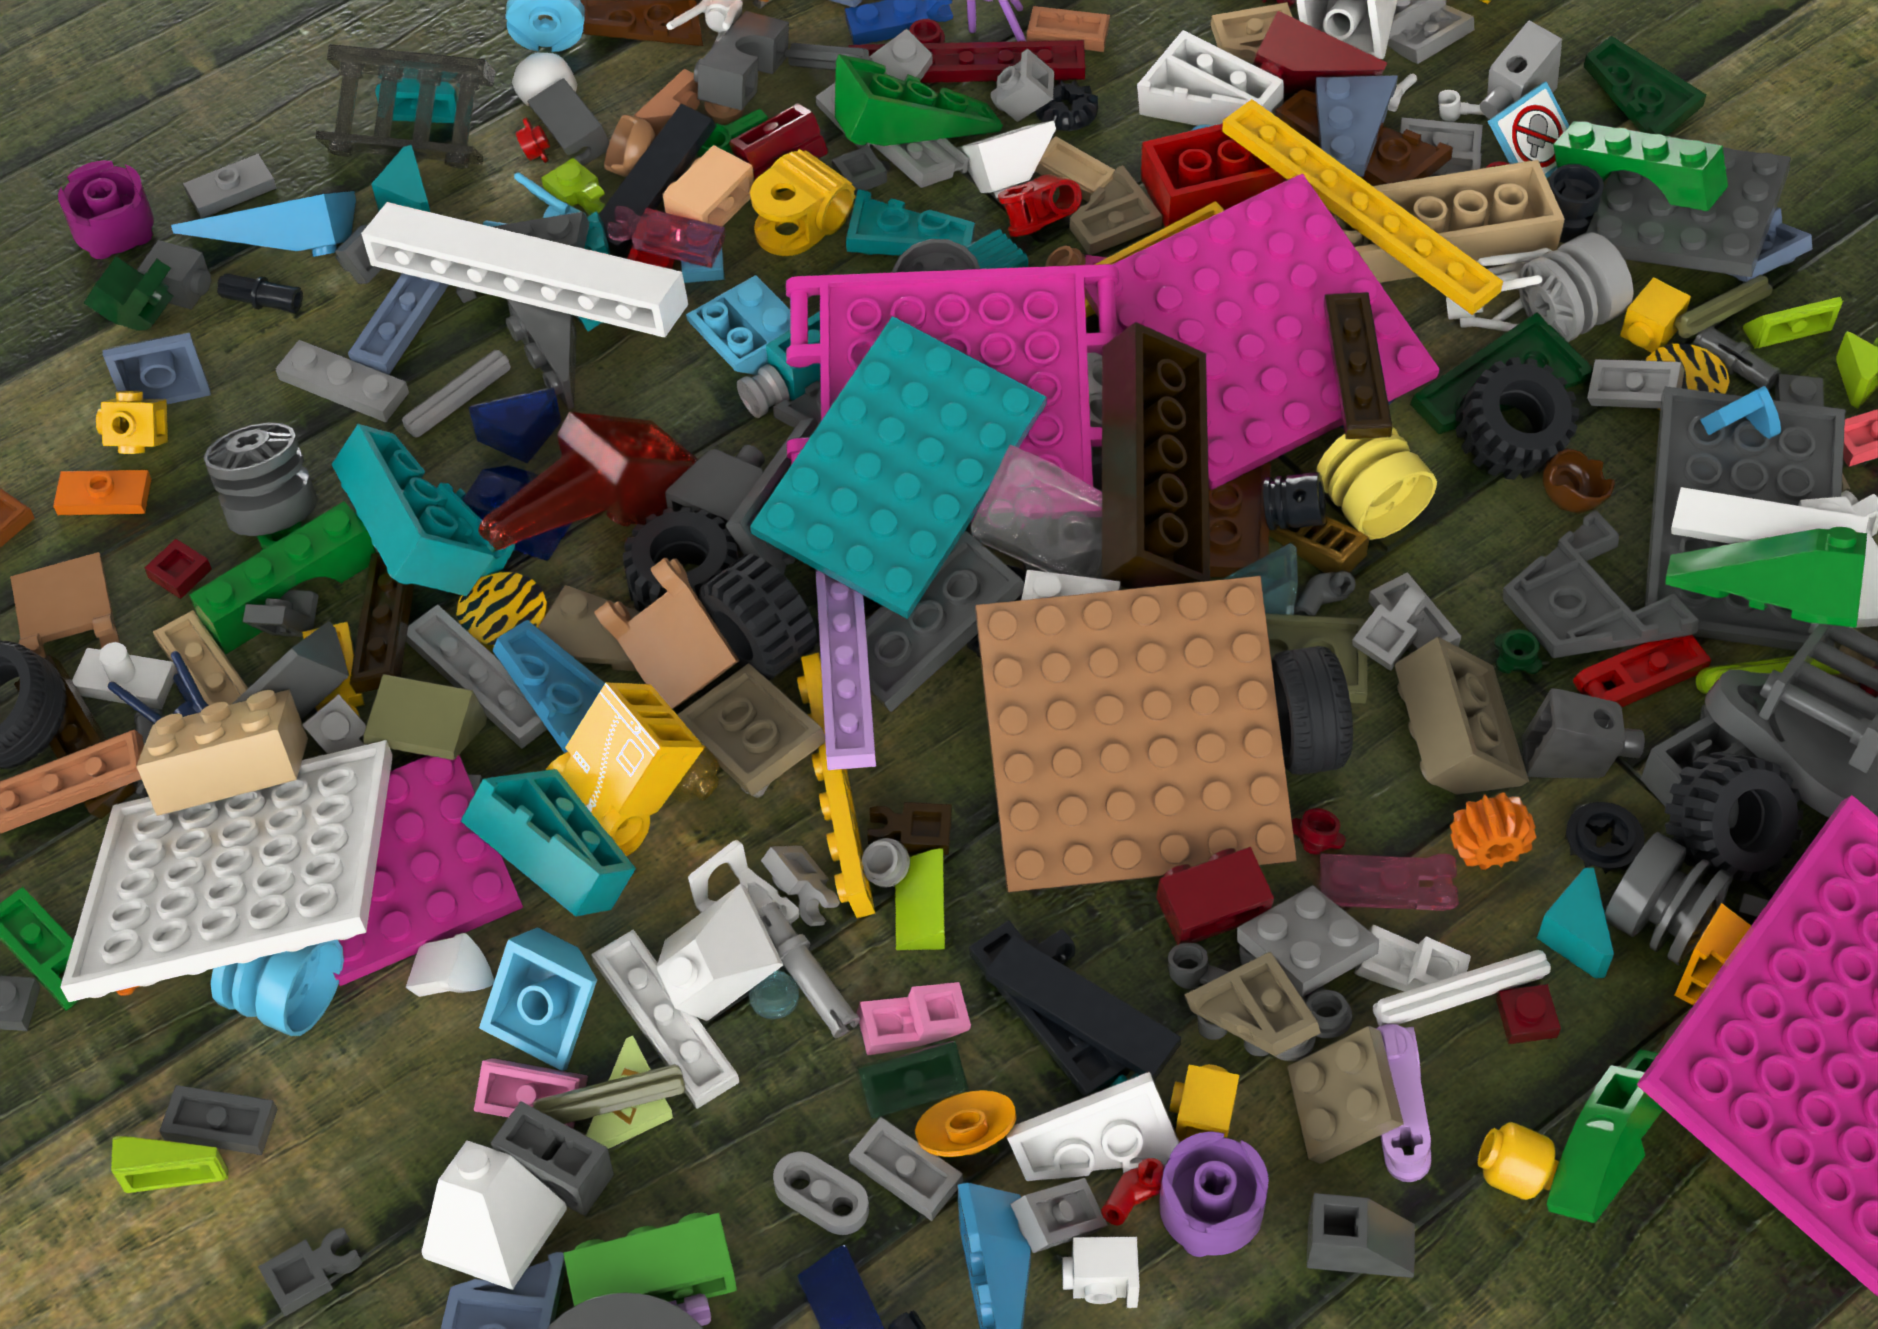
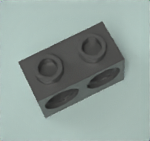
(556, 1155)

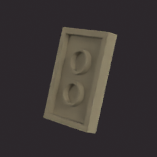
(752, 729)

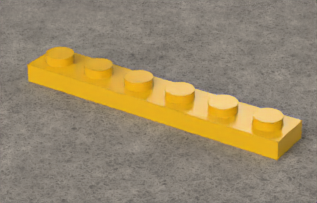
(837, 803)

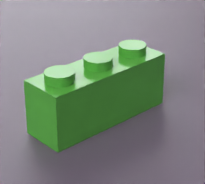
(655, 1262)

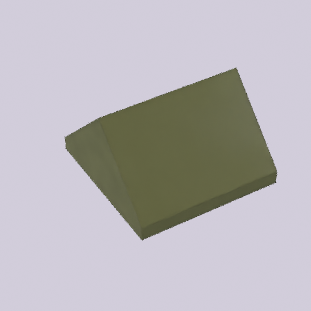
(424, 717)

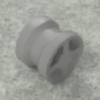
(762, 390)

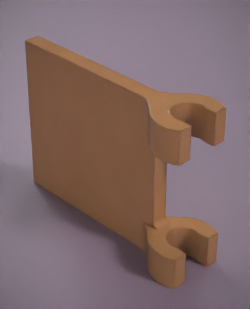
(63, 602)
(672, 639)

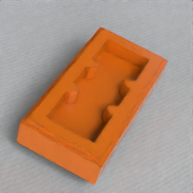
(102, 492)

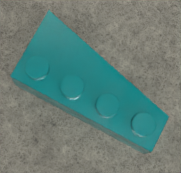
(407, 515)

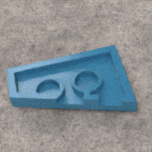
(548, 678)

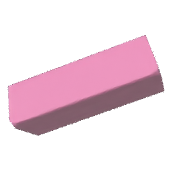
(507, 1083)

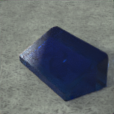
(838, 1293)

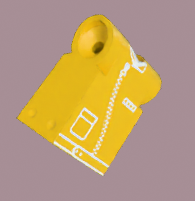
(627, 759)

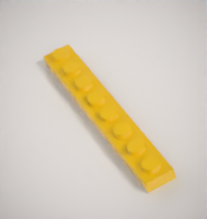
(1364, 207)

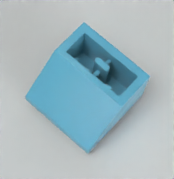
(742, 324)

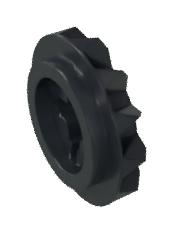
(1083, 108)
(1593, 821)

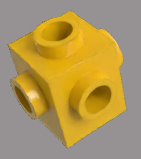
(132, 422)

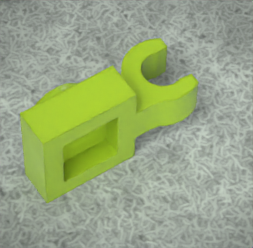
(574, 186)

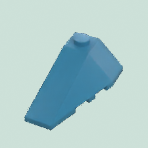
(291, 225)

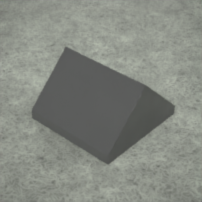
(308, 669)

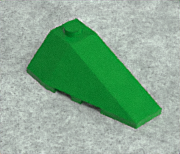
(895, 111)

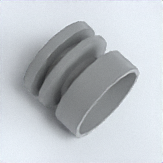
(1580, 285)

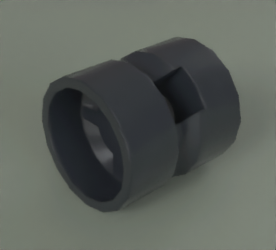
(1578, 196)

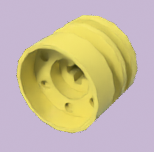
(1376, 483)

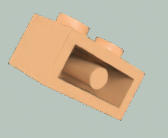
(711, 188)

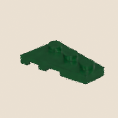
(1643, 89)

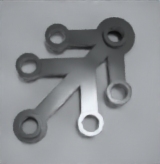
(1190, 968)

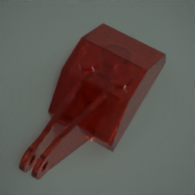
(603, 466)

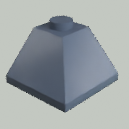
(159, 368)

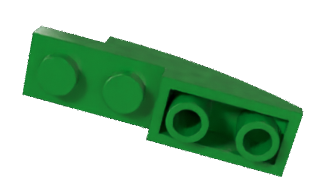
(1604, 1142)

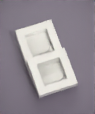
(1411, 965)

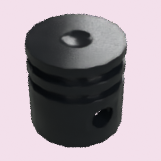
(1285, 501)

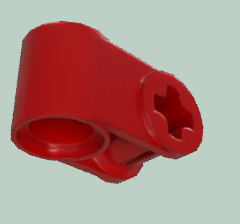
(1032, 204)

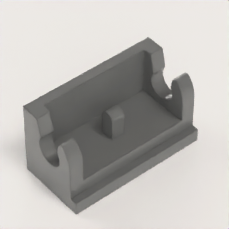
(570, 121)

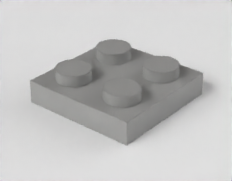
(1309, 939)

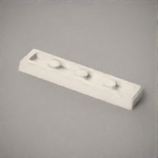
(1744, 519)
(671, 1032)

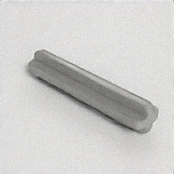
(456, 393)

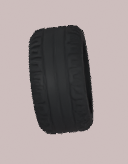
(37, 708)
(1312, 710)

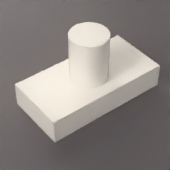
(141, 676)

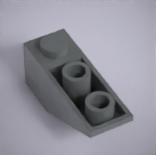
(548, 344)

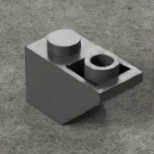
(1359, 1237)

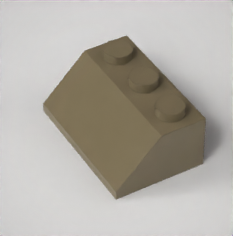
(1459, 720)

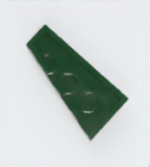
(1529, 339)

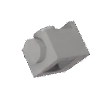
(1024, 87)

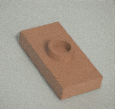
(1065, 25)

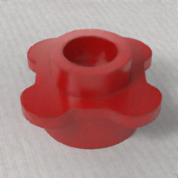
(533, 141)

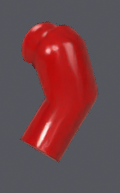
(1132, 1189)

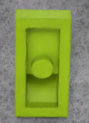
(1858, 367)

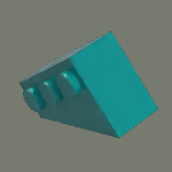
(551, 839)

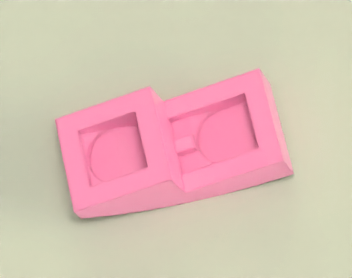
(913, 1021)

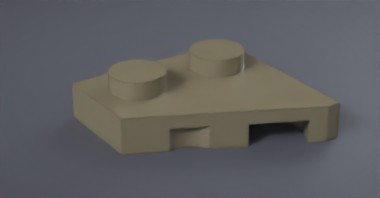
(1114, 214)
(1257, 1006)

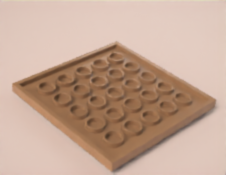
(1133, 732)

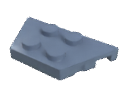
(492, 1306)

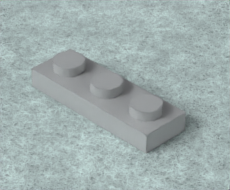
(342, 380)

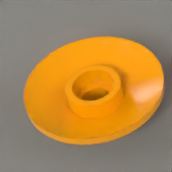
(965, 1123)

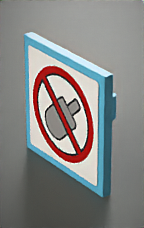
(1531, 128)

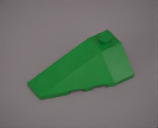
(1804, 571)

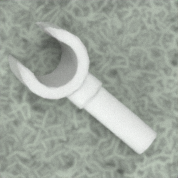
(1400, 90)
(1451, 107)

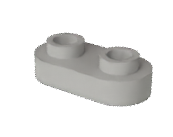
(825, 1192)

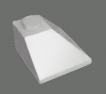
(1007, 157)
(717, 956)
(489, 1216)

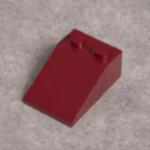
(1302, 53)

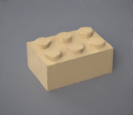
(222, 751)

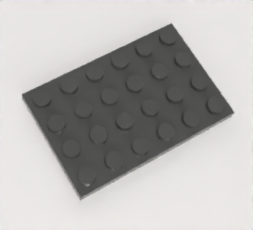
(1740, 462)

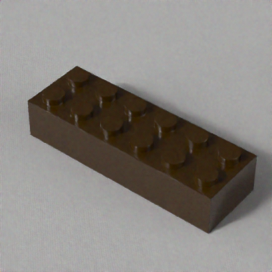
(1154, 461)

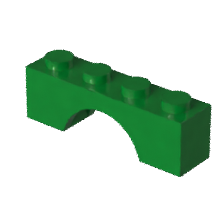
(1684, 170)
(327, 546)

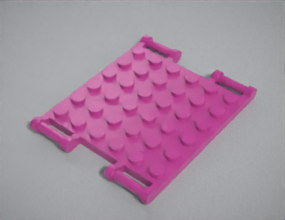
(1008, 318)

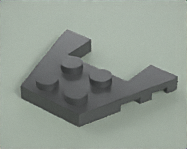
(1576, 609)

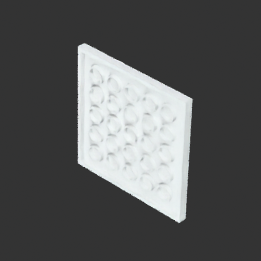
(232, 876)

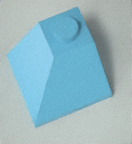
(540, 997)

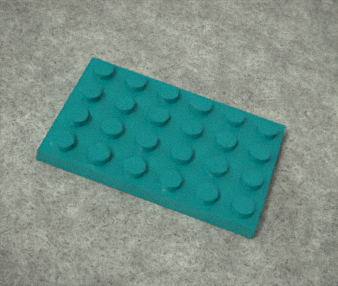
(898, 466)

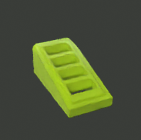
(160, 1164)

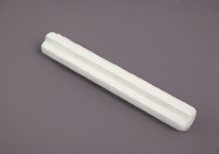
(1461, 988)

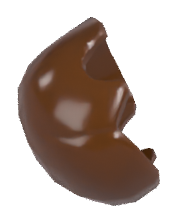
(1576, 481)

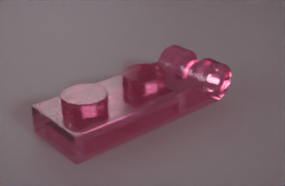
(1389, 881)

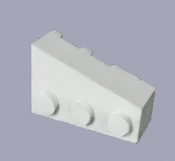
(1204, 84)

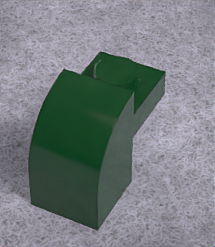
(129, 296)

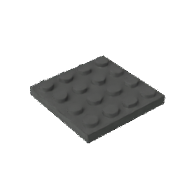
(1720, 240)

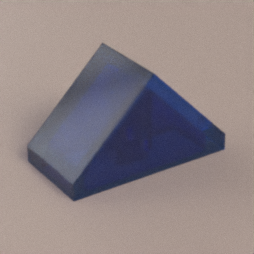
(517, 423)

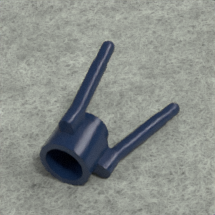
(186, 685)

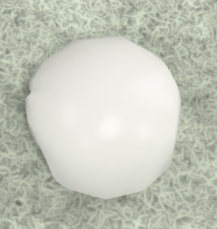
(539, 73)

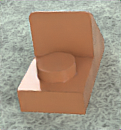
(664, 104)

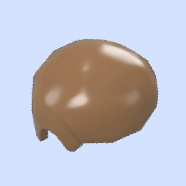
(628, 144)

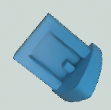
(1755, 406)

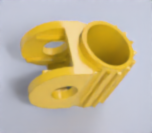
(815, 201)

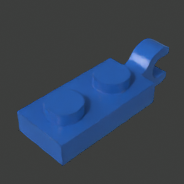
(891, 17)

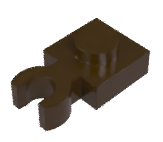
(918, 828)

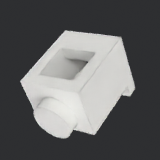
(1103, 1270)

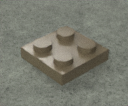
(1345, 1095)

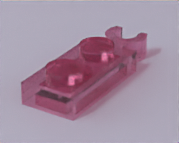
(668, 235)

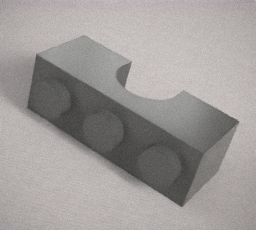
(731, 67)

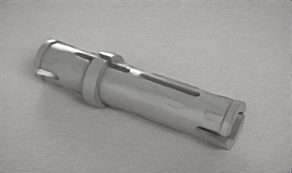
(808, 972)

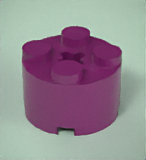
(106, 208)

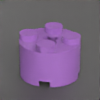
(1237, 1197)

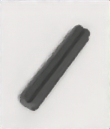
(821, 55)

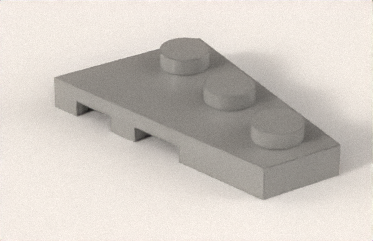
(900, 56)

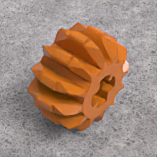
(1493, 831)

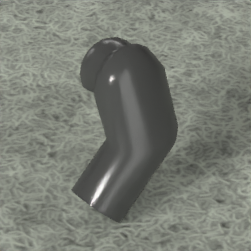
(1323, 590)

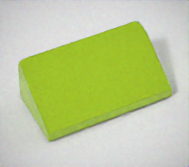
(1793, 323)
(921, 904)

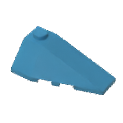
(994, 1255)

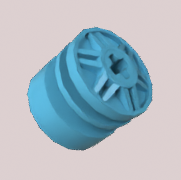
(283, 988)

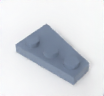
(1351, 116)

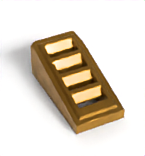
(1324, 557)

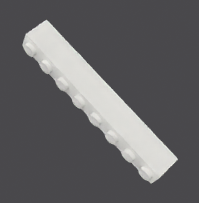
(526, 269)

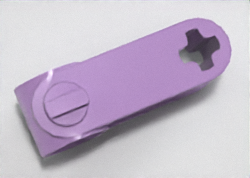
(1406, 1073)

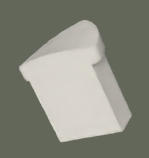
(449, 966)

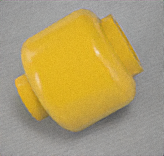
(1518, 1160)

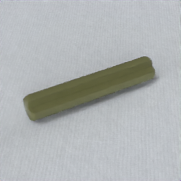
(1723, 306)
(613, 1095)

